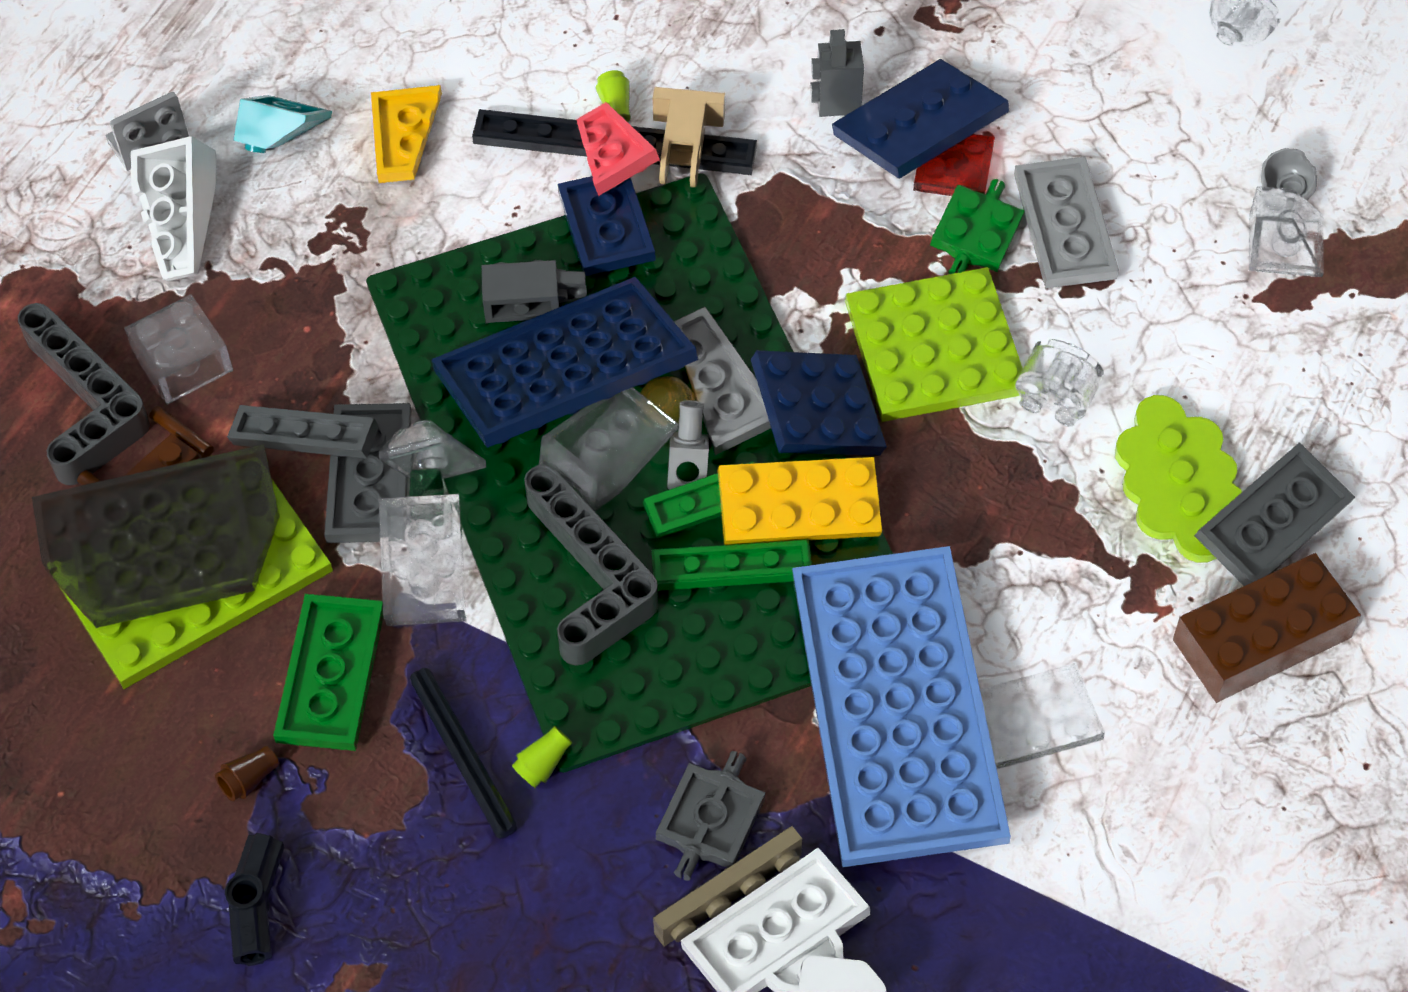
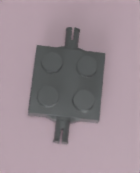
(710, 816)

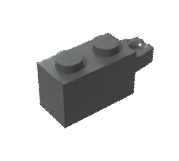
(838, 76)
(527, 289)

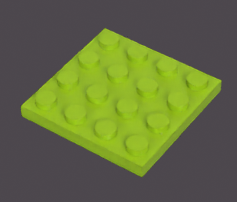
(934, 344)

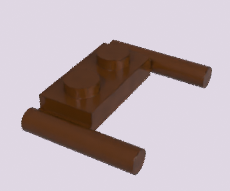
(177, 448)

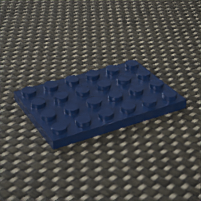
(563, 361)

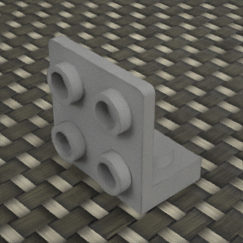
(147, 126)

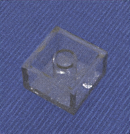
(179, 349)

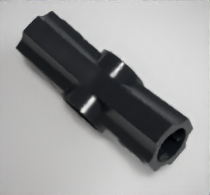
(250, 921)

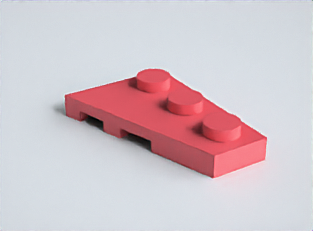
(613, 148)

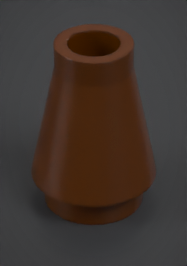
(245, 773)

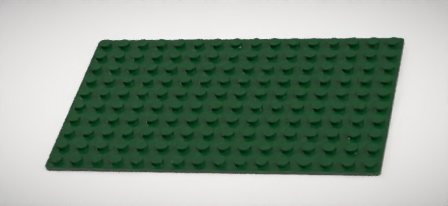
(703, 647)

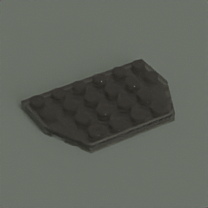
(160, 536)

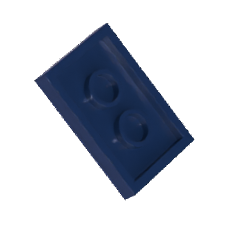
(607, 227)

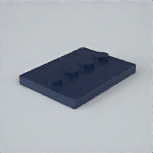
(920, 118)

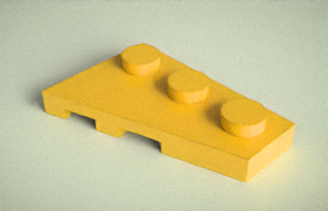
(401, 129)

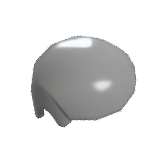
(1289, 170)

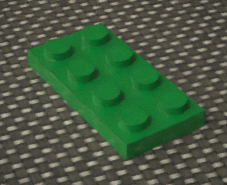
(329, 672)

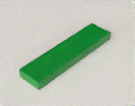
(729, 564)

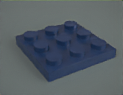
(818, 403)

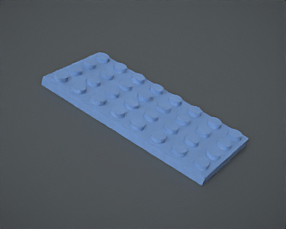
(899, 707)

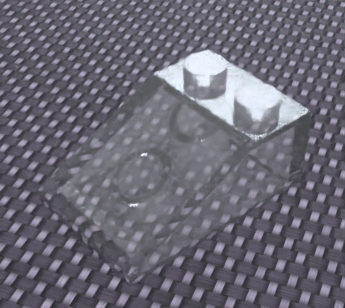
(606, 445)

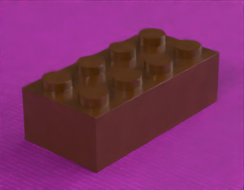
(1266, 627)

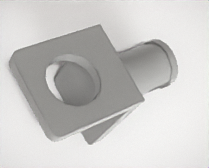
(688, 443)

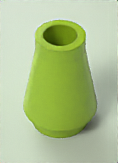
(615, 90)
(541, 757)

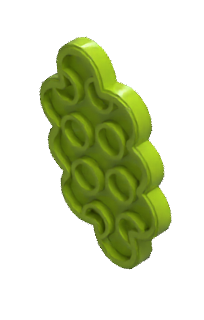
(1175, 473)

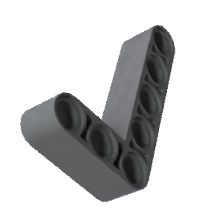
(90, 381)
(596, 559)

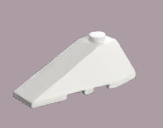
(176, 197)

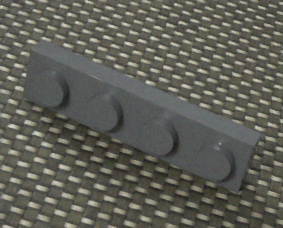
(303, 431)

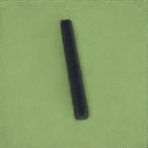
(463, 753)

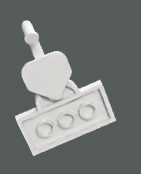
(786, 935)

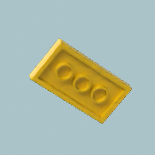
(799, 500)

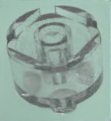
(1059, 381)

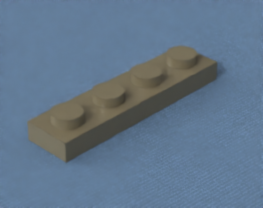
(719, 892)

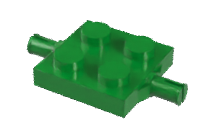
(977, 228)

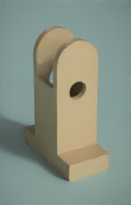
(686, 118)

